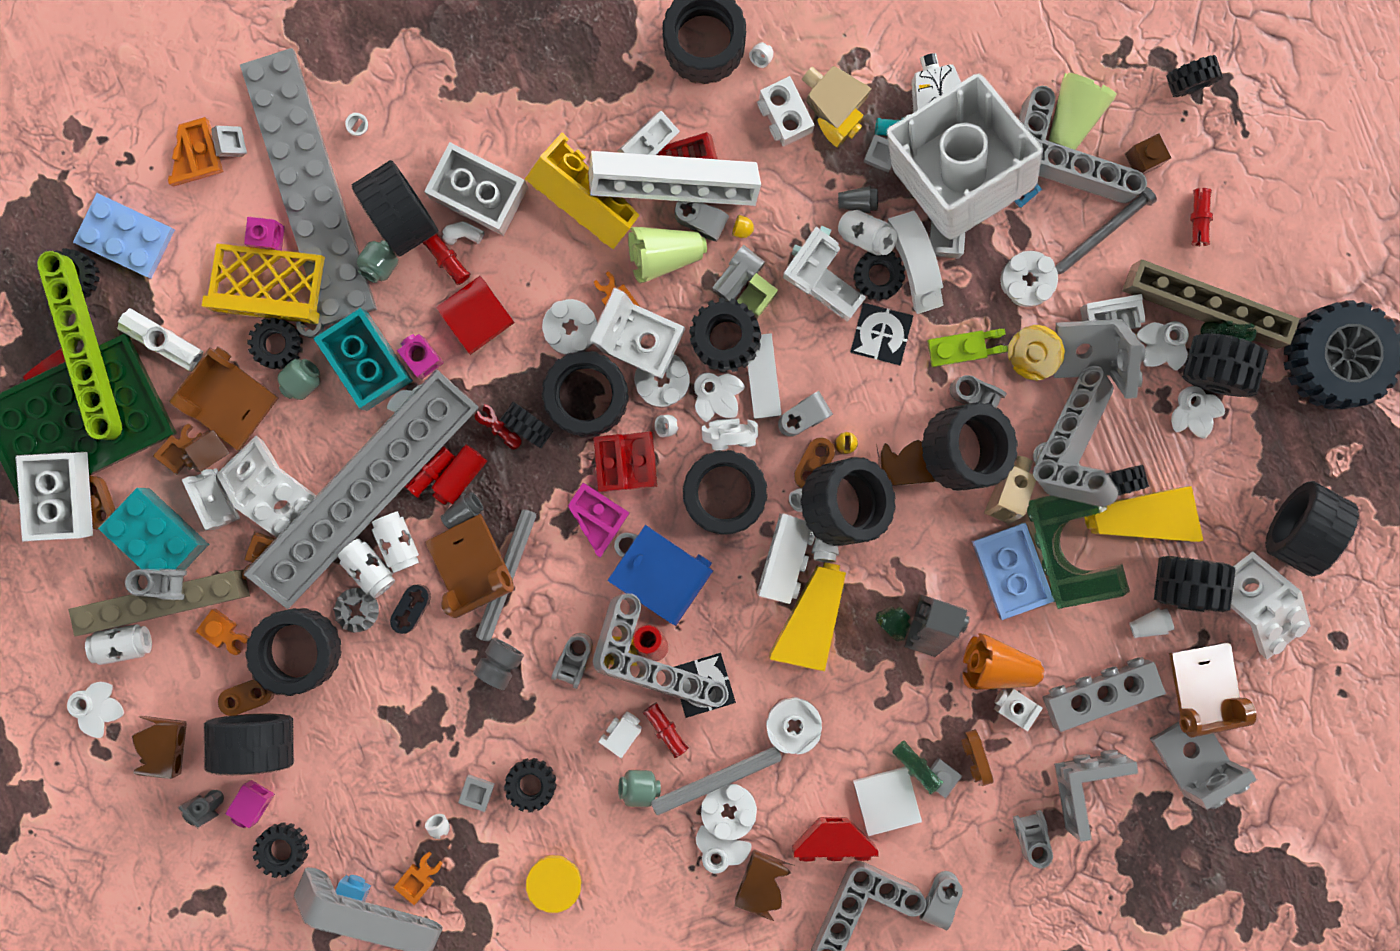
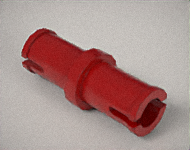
(1201, 217)
(447, 259)
(430, 472)
(665, 730)

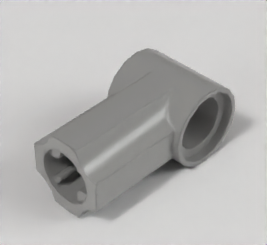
(741, 270)

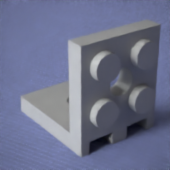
(1111, 348)
(1086, 769)
(1205, 776)

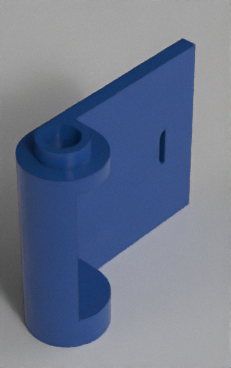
(662, 578)

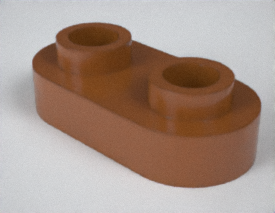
(811, 461)
(100, 501)
(244, 698)
(980, 769)

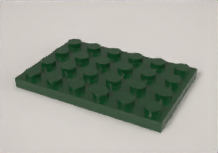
(46, 417)

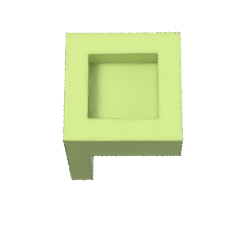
(758, 295)

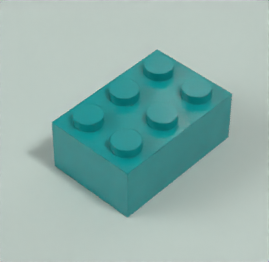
(363, 359)
(153, 533)

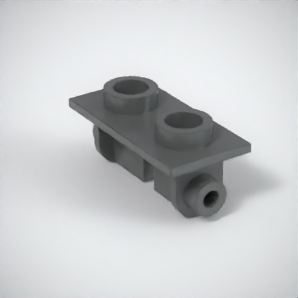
(202, 810)

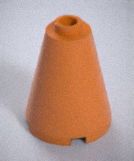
(999, 666)

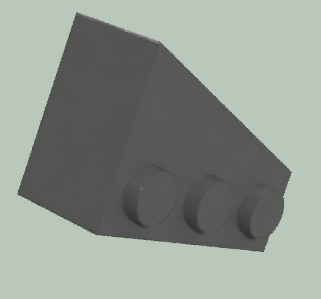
(935, 626)

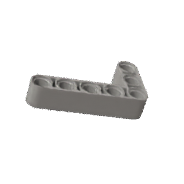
(1066, 158)
(1058, 464)
(648, 668)
(861, 892)
(359, 919)

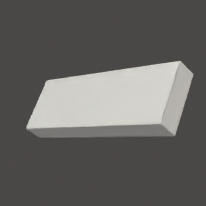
(764, 381)

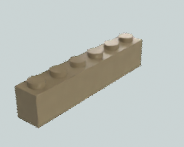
(1209, 303)
(135, 608)

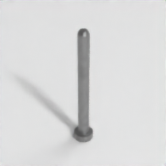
(1146, 197)

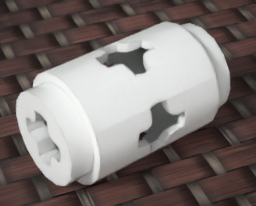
(867, 232)
(400, 554)
(359, 557)
(128, 644)

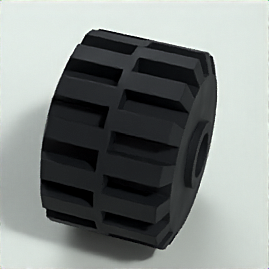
(1225, 365)
(1194, 584)

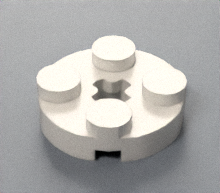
(1041, 267)
(561, 313)
(669, 393)
(730, 432)
(810, 726)
(744, 816)

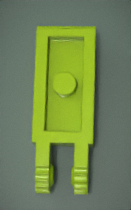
(963, 347)

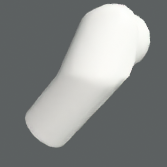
(459, 230)

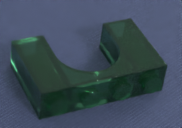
(1068, 583)

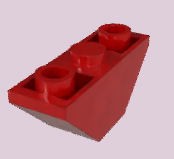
(834, 839)

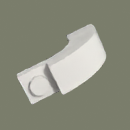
(919, 261)

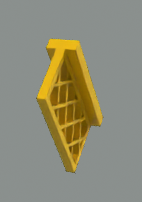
(255, 305)

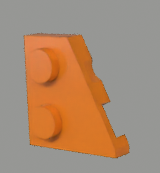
(194, 153)

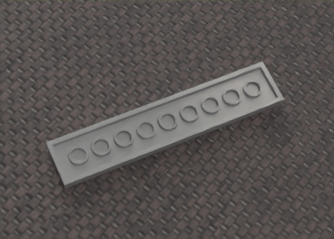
(307, 182)
(361, 489)

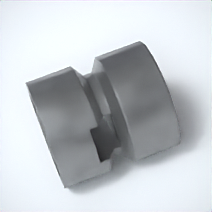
(498, 664)

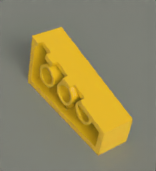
(565, 181)

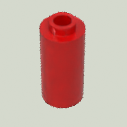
(458, 475)
(645, 637)

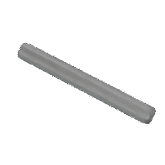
(511, 561)
(716, 780)

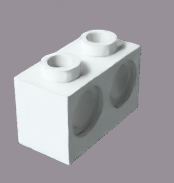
(792, 109)

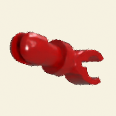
(511, 439)

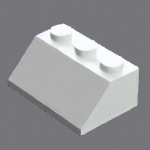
(785, 559)

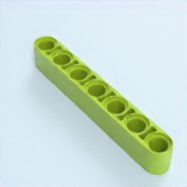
(70, 336)

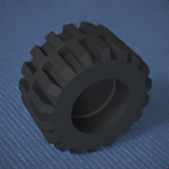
(725, 312)

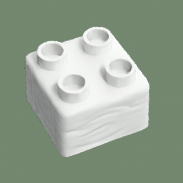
(964, 156)

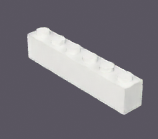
(673, 178)

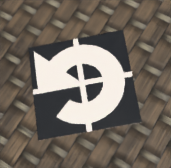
(881, 334)
(709, 667)

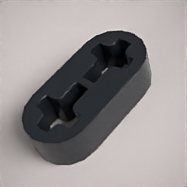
(405, 605)

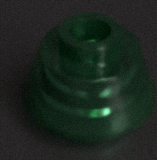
(894, 622)

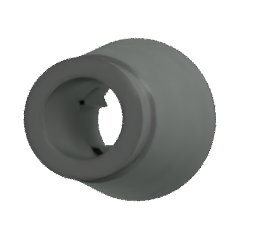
(860, 199)
(463, 509)

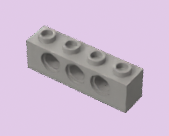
(1145, 687)

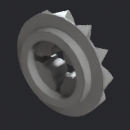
(358, 623)

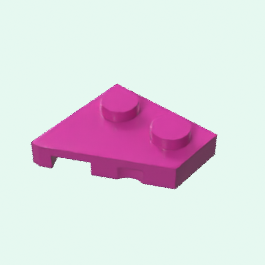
(597, 517)

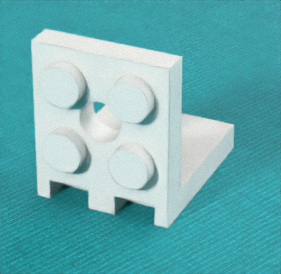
(625, 325)
(258, 483)
(1273, 610)

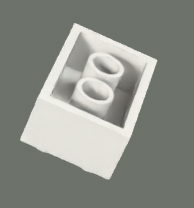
(476, 189)
(54, 496)

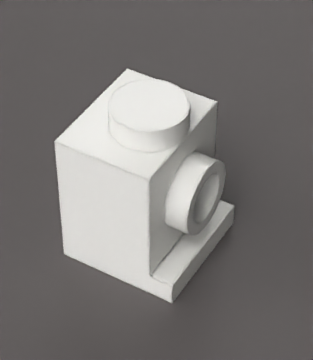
(1026, 715)
(622, 734)

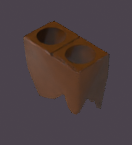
(907, 466)
(160, 748)
(758, 888)

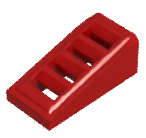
(694, 141)

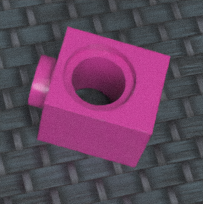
(264, 233)
(427, 364)
(249, 804)

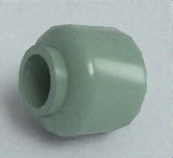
(377, 261)
(298, 379)
(638, 788)

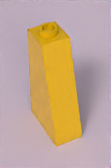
(1155, 515)
(811, 624)

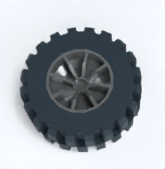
(1344, 355)

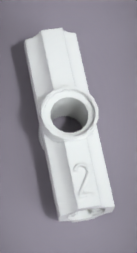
(147, 332)

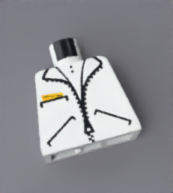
(932, 81)

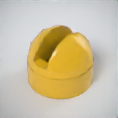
(742, 227)
(840, 443)

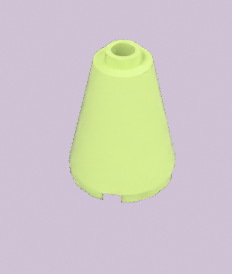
(1078, 109)
(663, 251)

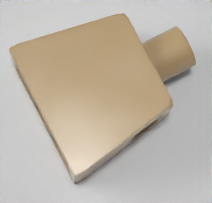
(834, 94)
(1013, 494)

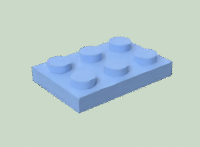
(124, 235)
(1012, 571)

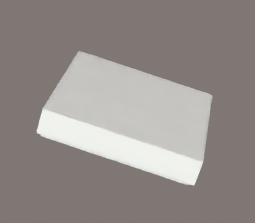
(887, 801)

